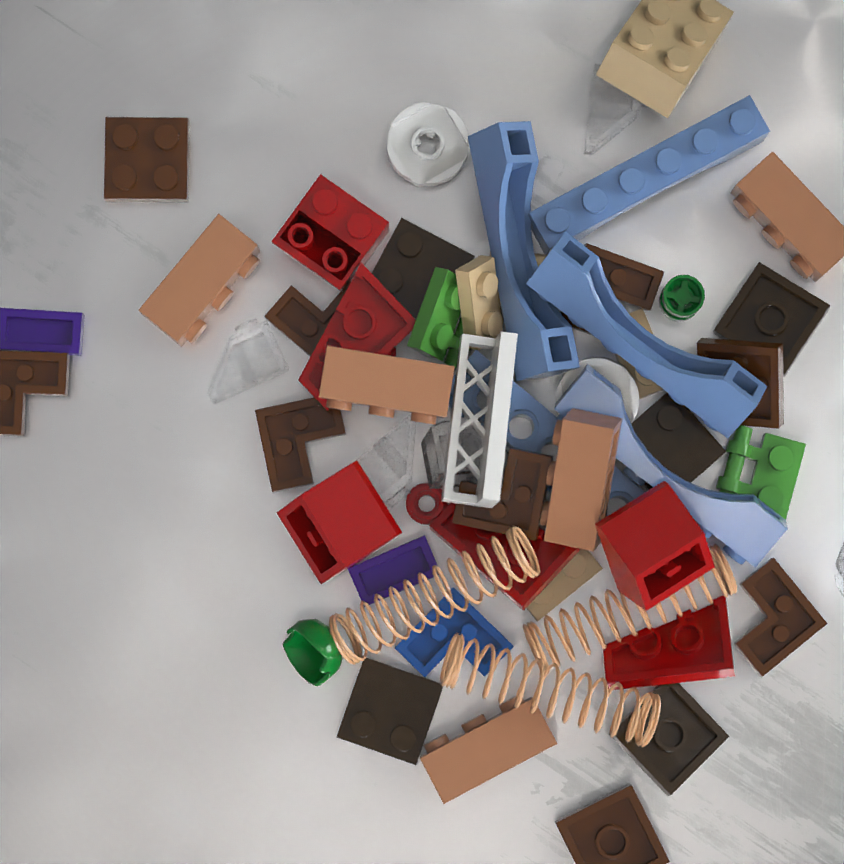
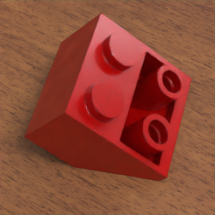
(331, 233)
(339, 522)
(654, 546)

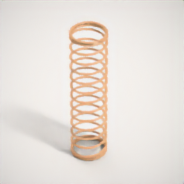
(721, 571)
(356, 640)
(456, 655)

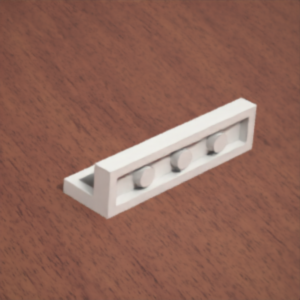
(495, 422)

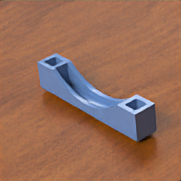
(649, 173)
(505, 175)
(711, 388)
(736, 519)

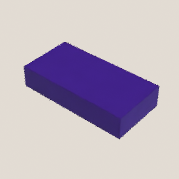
(41, 331)
(392, 569)

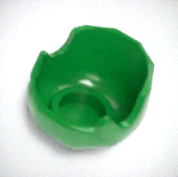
(312, 651)

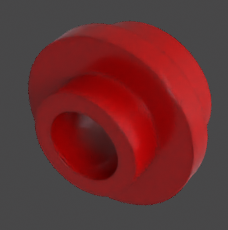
(412, 501)

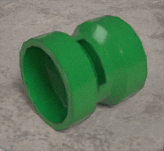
(684, 291)

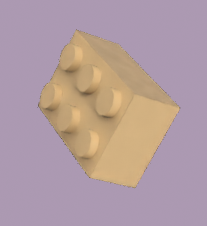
(663, 49)

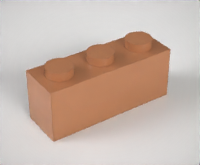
(791, 217)
(201, 281)
(386, 384)
(580, 478)
(486, 748)

